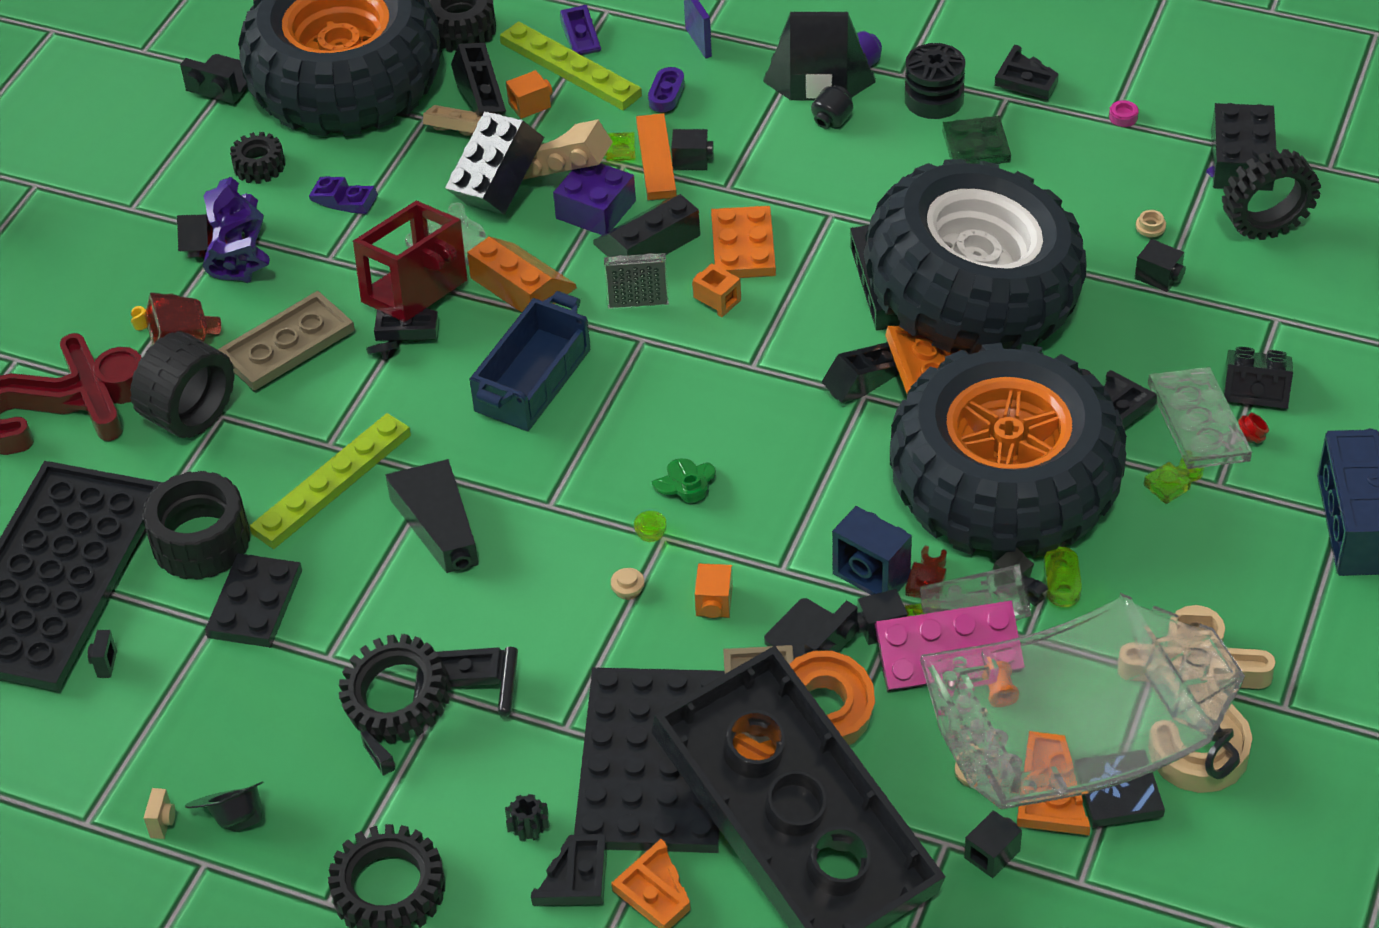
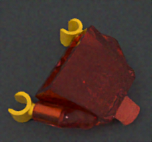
(174, 313)

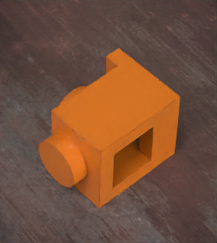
(717, 289)

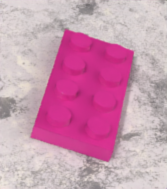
(909, 637)

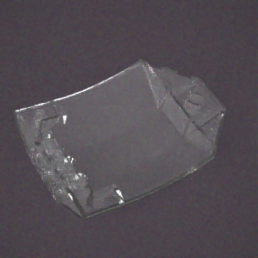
(1118, 684)

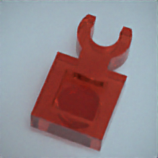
(926, 573)

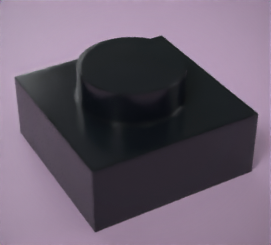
(102, 653)

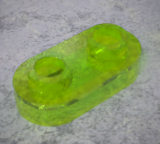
(1064, 582)

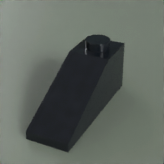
(477, 78)
(860, 372)

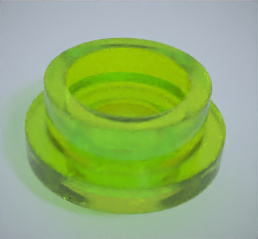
(650, 525)

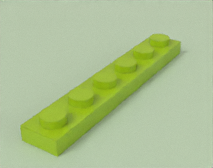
(571, 65)
(329, 481)

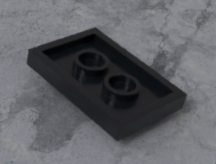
(253, 600)

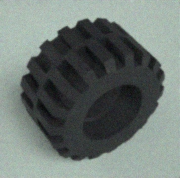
(464, 21)

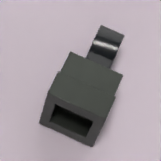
(1034, 587)

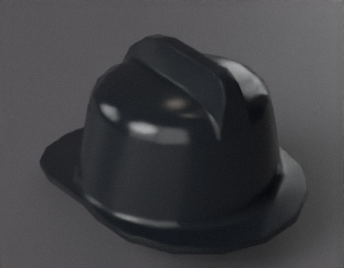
(233, 808)

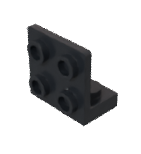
(1258, 377)

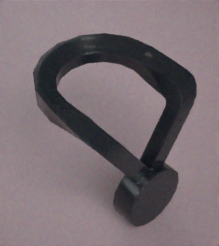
(1222, 739)

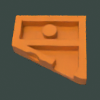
(654, 887)

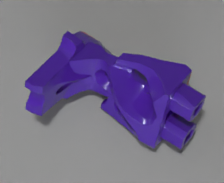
(229, 216)

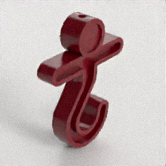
(88, 387)

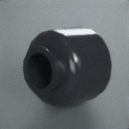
(832, 107)

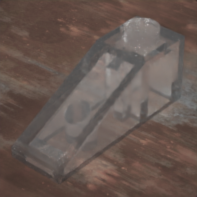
(977, 590)

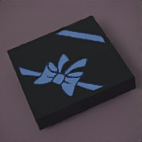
(1125, 802)

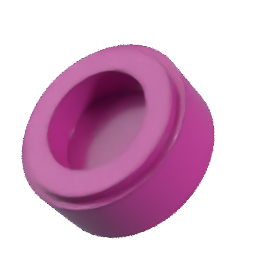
(1123, 113)

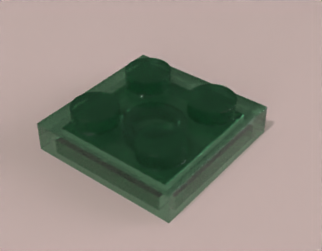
(977, 140)

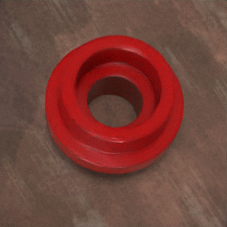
(1253, 428)

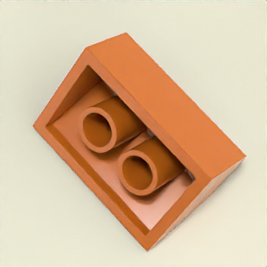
(514, 273)

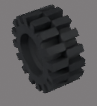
(251, 169)

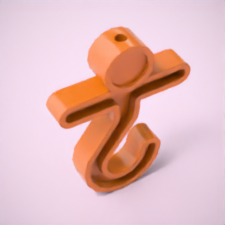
(835, 673)

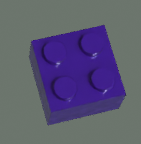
(594, 197)

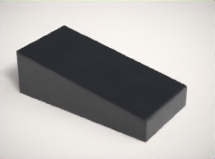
(378, 753)

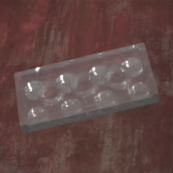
(1199, 418)

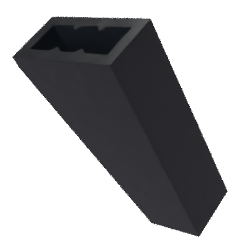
(434, 510)

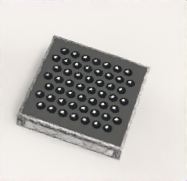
(636, 280)

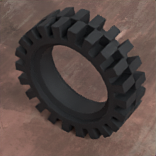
(1258, 175)
(412, 716)
(401, 845)

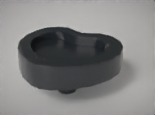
(383, 347)

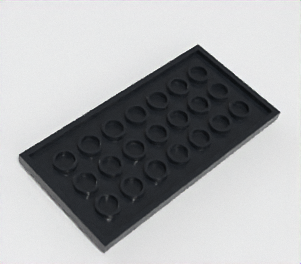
(62, 566)

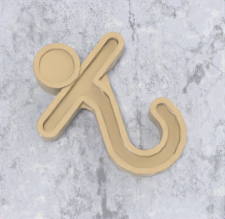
(1258, 669)

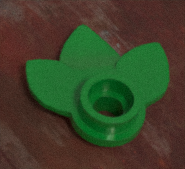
(685, 480)

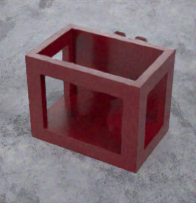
(420, 272)

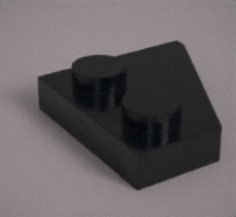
(1128, 397)

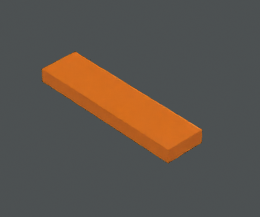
(656, 156)

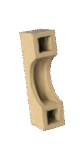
(577, 148)

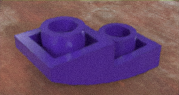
(338, 195)

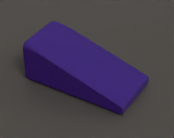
(580, 30)

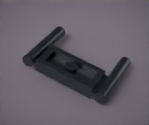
(480, 667)

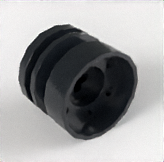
(934, 80)

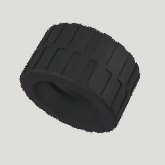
(182, 384)
(192, 497)

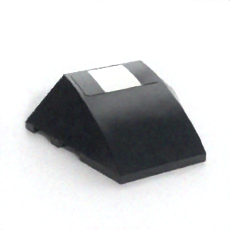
(818, 53)

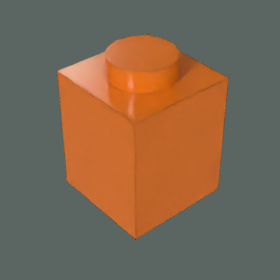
(529, 94)
(713, 590)

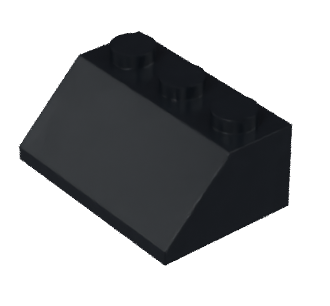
(654, 230)

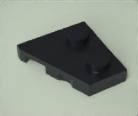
(1026, 75)
(420, 327)
(575, 874)

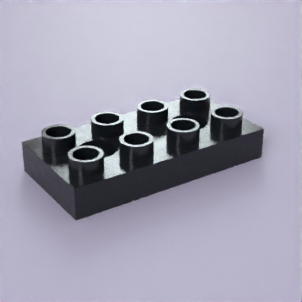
(796, 801)

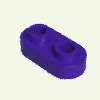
(666, 89)

